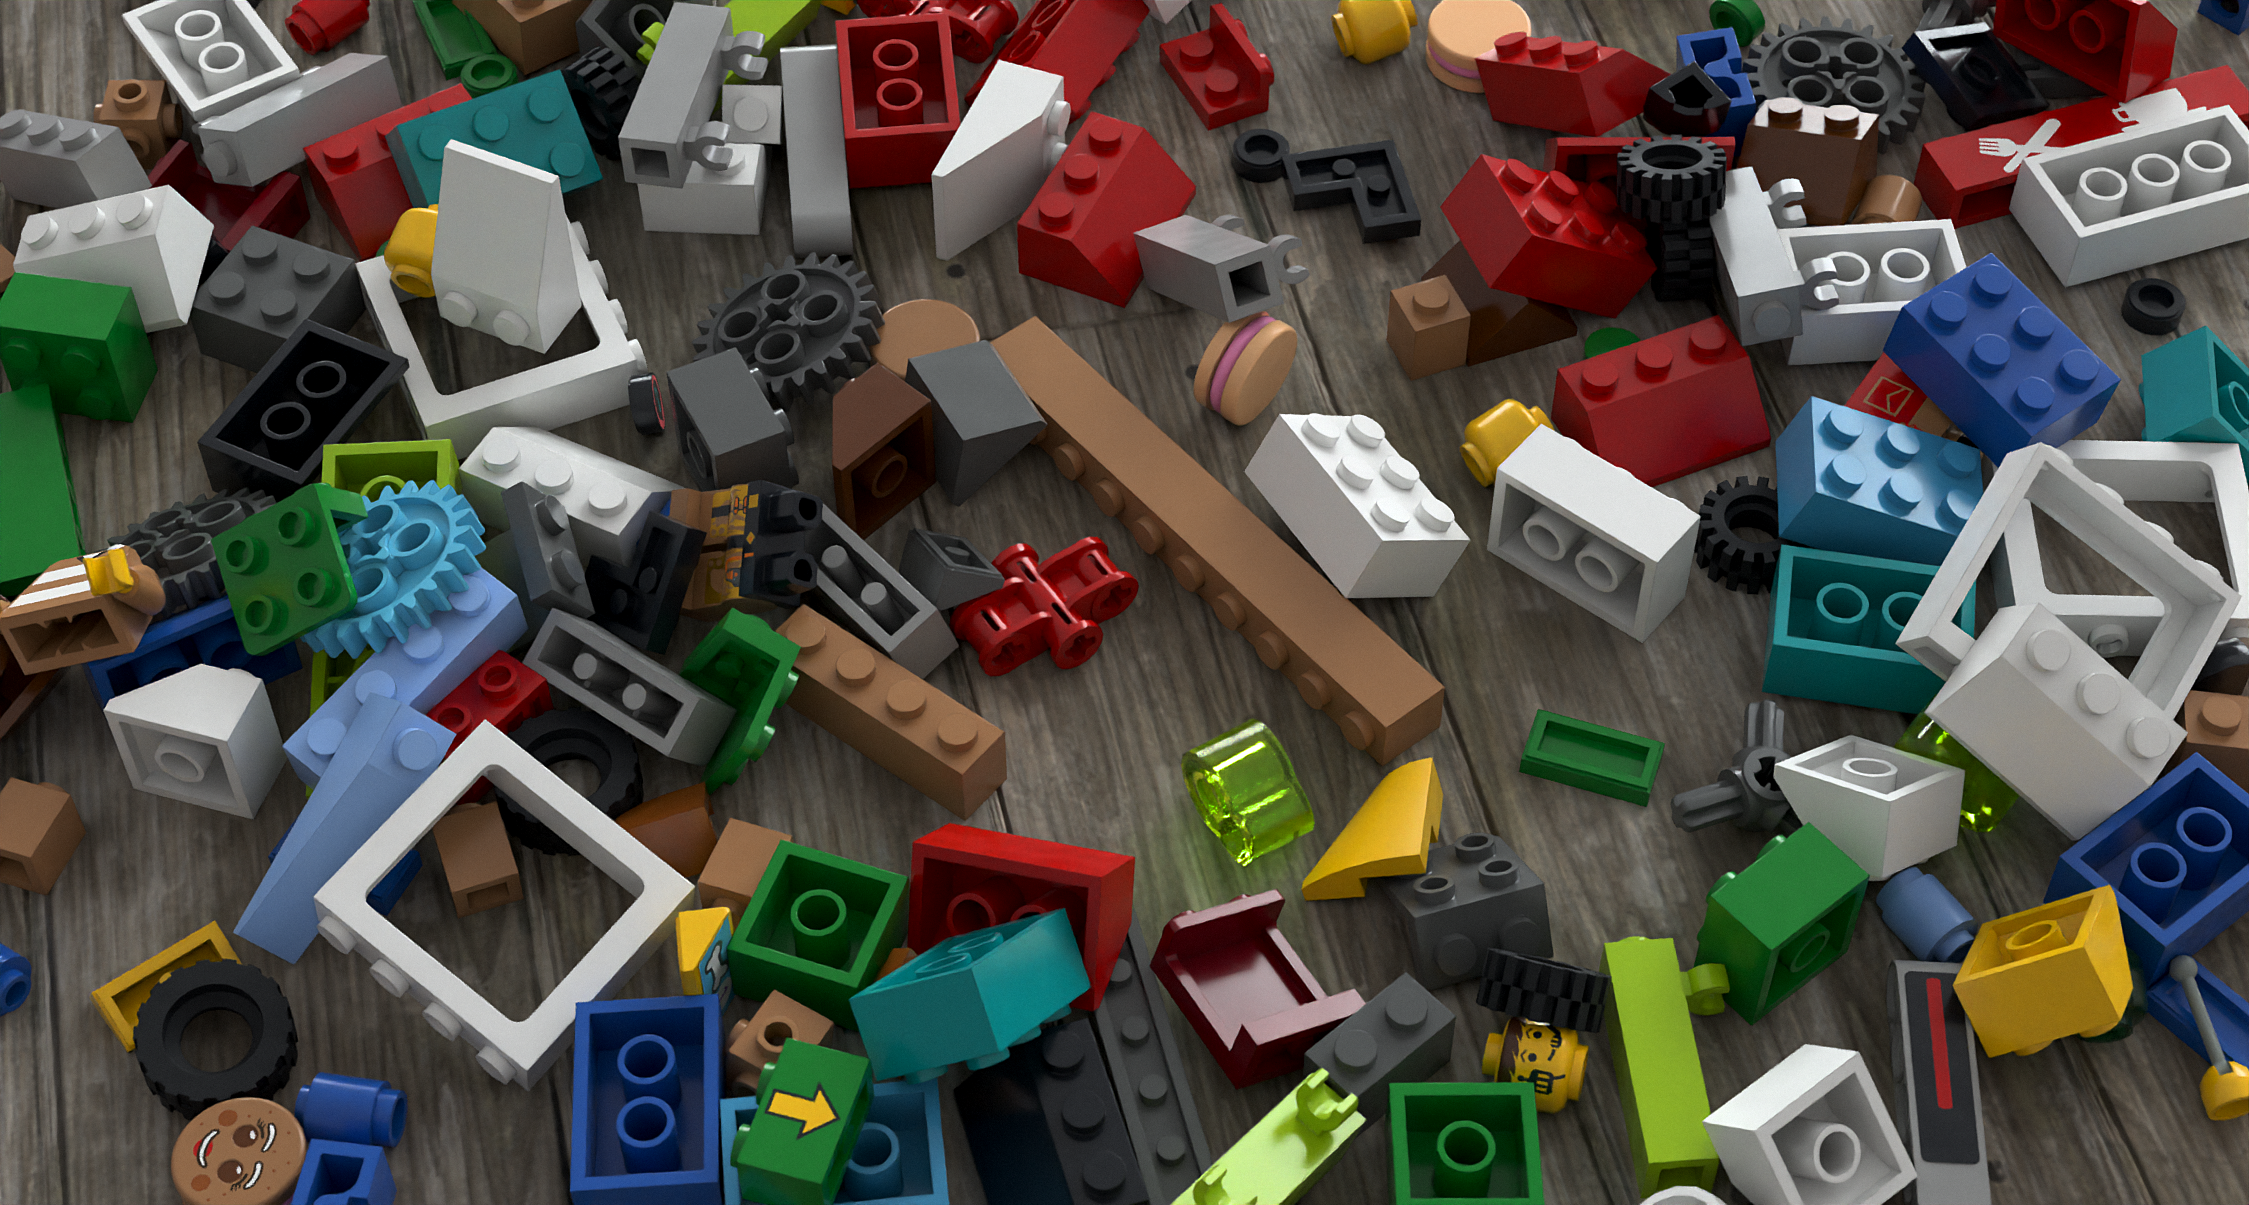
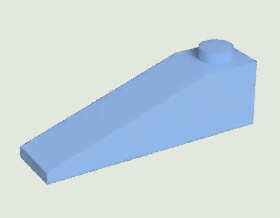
(369, 777)

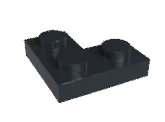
(1357, 174)
(646, 599)

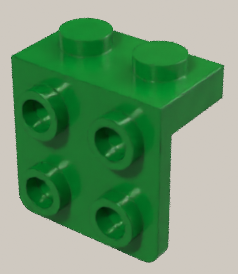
(289, 566)
(751, 672)

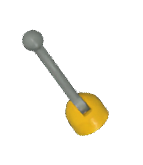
(2226, 1083)

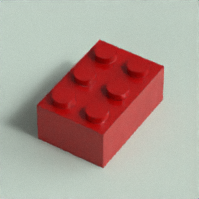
(896, 97)
(1548, 236)

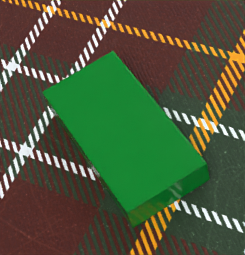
(452, 35)
(1592, 757)

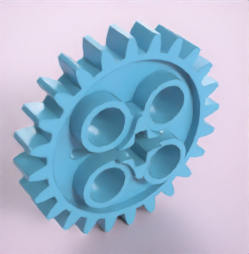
(402, 566)

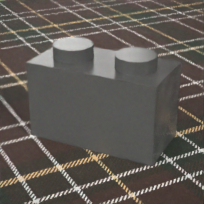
(1391, 1039)

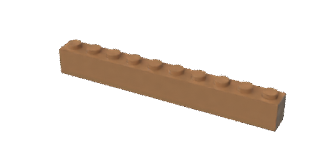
(1223, 551)

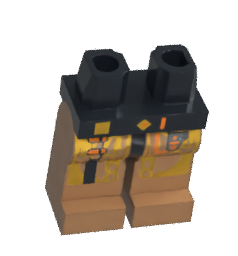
(750, 549)

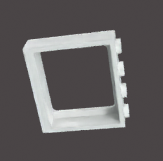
(534, 398)
(2136, 473)
(2191, 591)
(452, 1008)

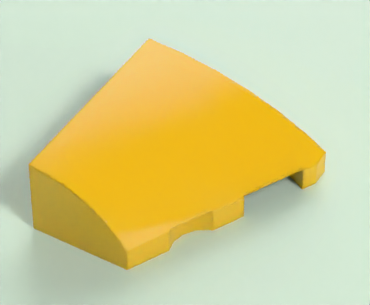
(1384, 836)

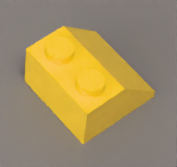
(2047, 974)

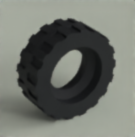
(570, 736)
(198, 991)

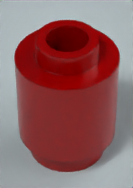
(325, 22)

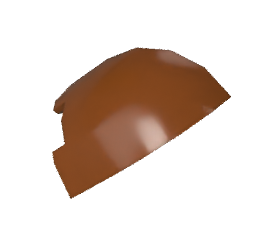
(675, 828)

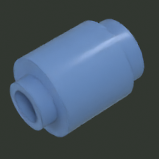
(1927, 917)

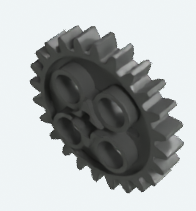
(1839, 68)
(797, 325)
(180, 546)

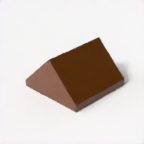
(1500, 320)

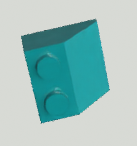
(2196, 393)

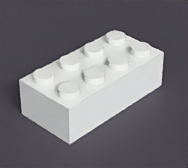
(2137, 196)

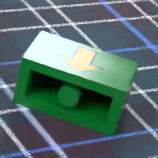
(803, 1126)

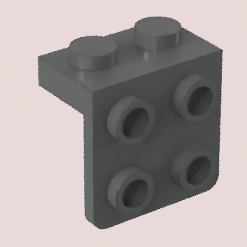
(537, 560)
(1467, 902)

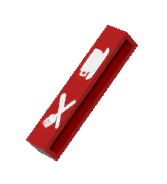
(1976, 171)

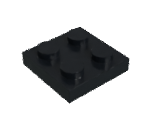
(1973, 75)

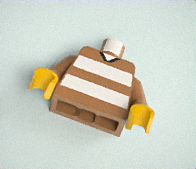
(82, 610)

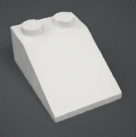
(998, 155)
(503, 249)

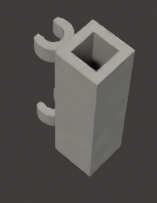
(678, 93)
(276, 127)
(1753, 264)
(1216, 267)

